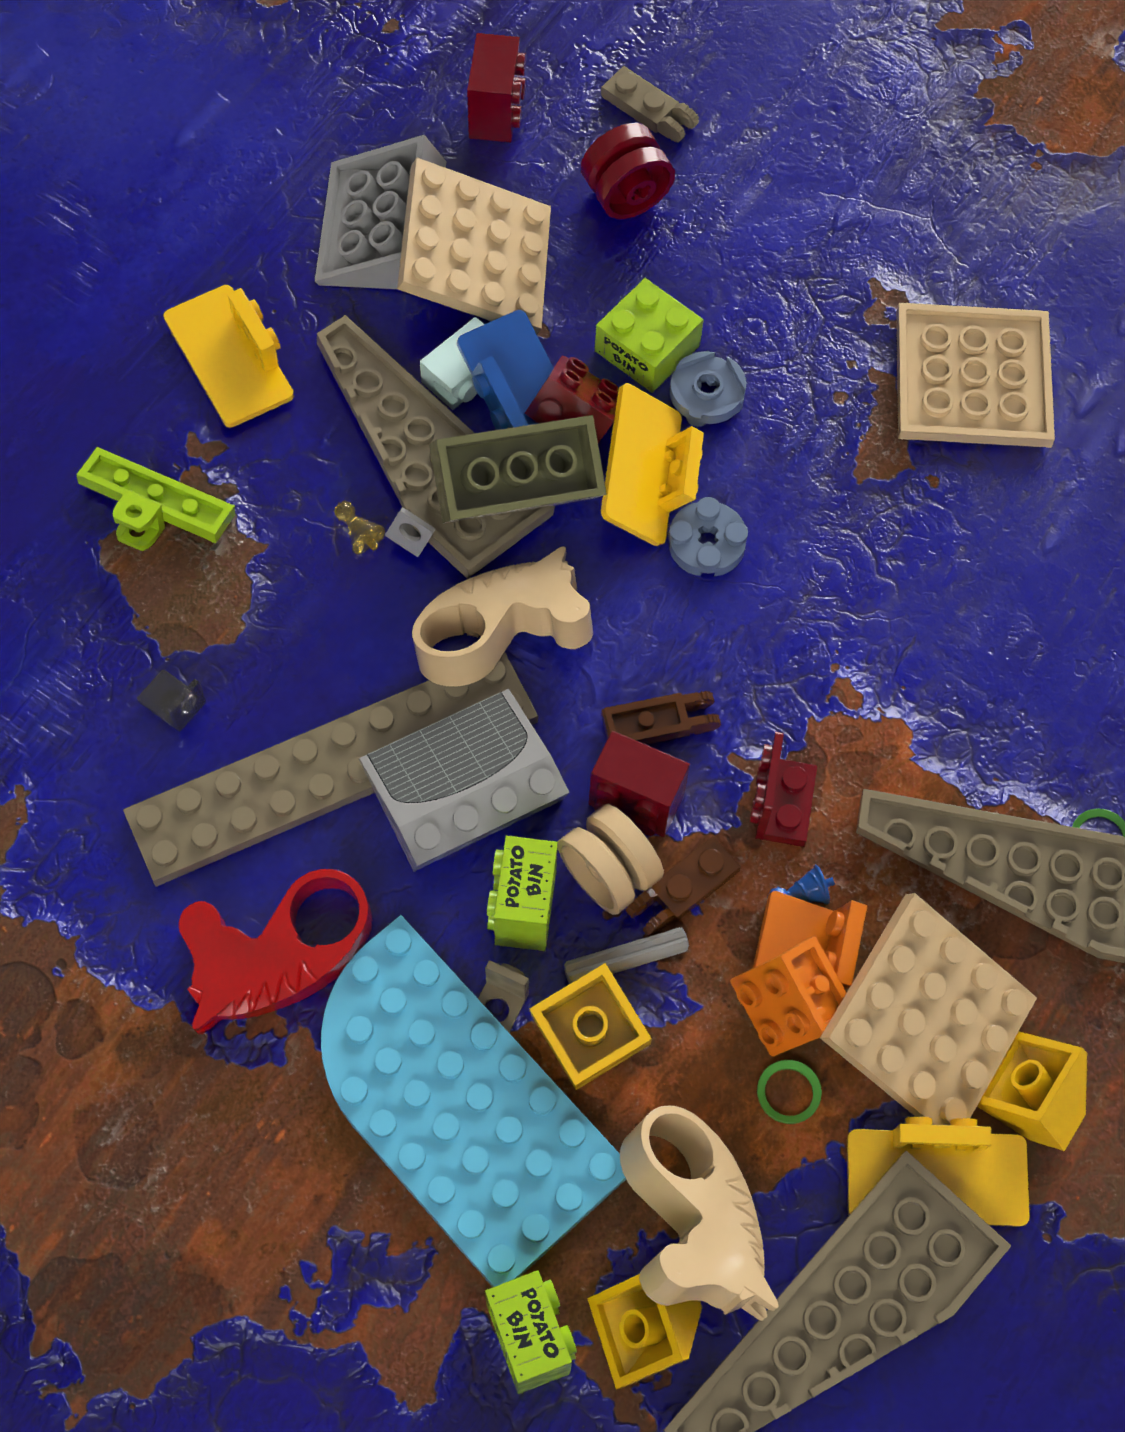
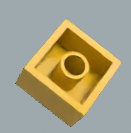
(590, 1026)

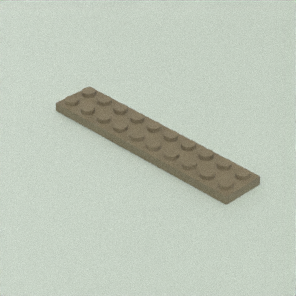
(294, 778)

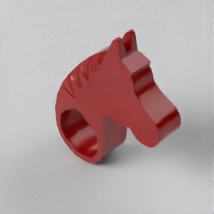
(262, 974)

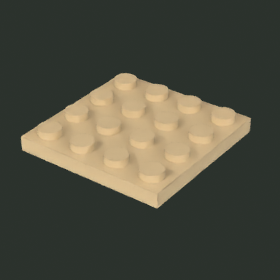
(473, 245)
(974, 375)
(929, 1015)

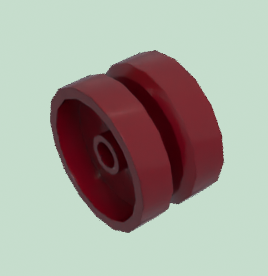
(627, 170)

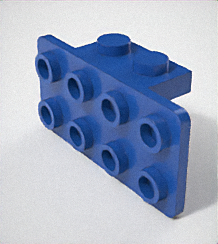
(506, 367)

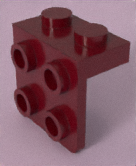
(573, 394)

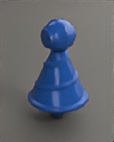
(810, 887)

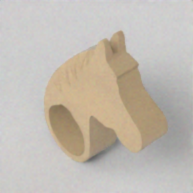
(496, 607)
(711, 1212)

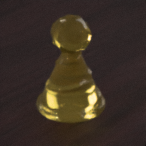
(362, 532)

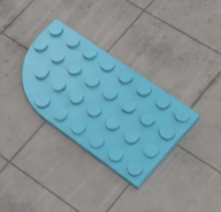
(459, 1107)

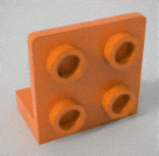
(793, 920)
(790, 996)

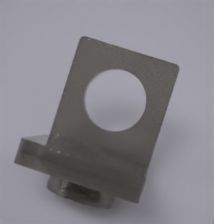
(173, 699)

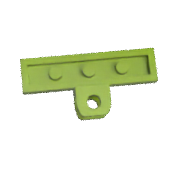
(150, 499)

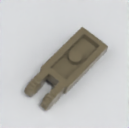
(648, 104)

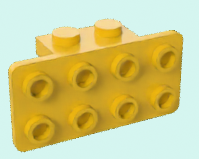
(231, 353)
(649, 465)
(977, 1166)

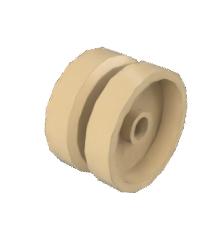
(610, 858)

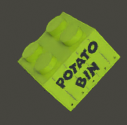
(648, 334)
(524, 897)
(529, 1331)

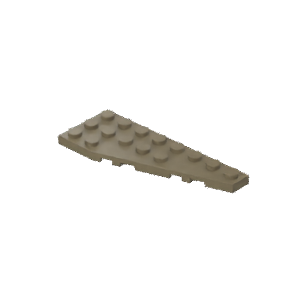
(399, 425)
(1035, 869)
(873, 1286)

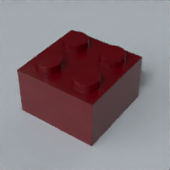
(495, 87)
(639, 783)

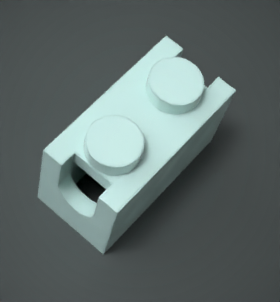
(446, 371)

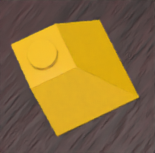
(1039, 1090)
(640, 1333)

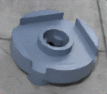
(703, 407)
(713, 518)

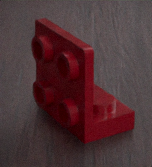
(782, 797)

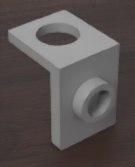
(406, 536)

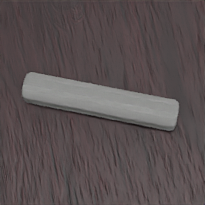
(630, 954)

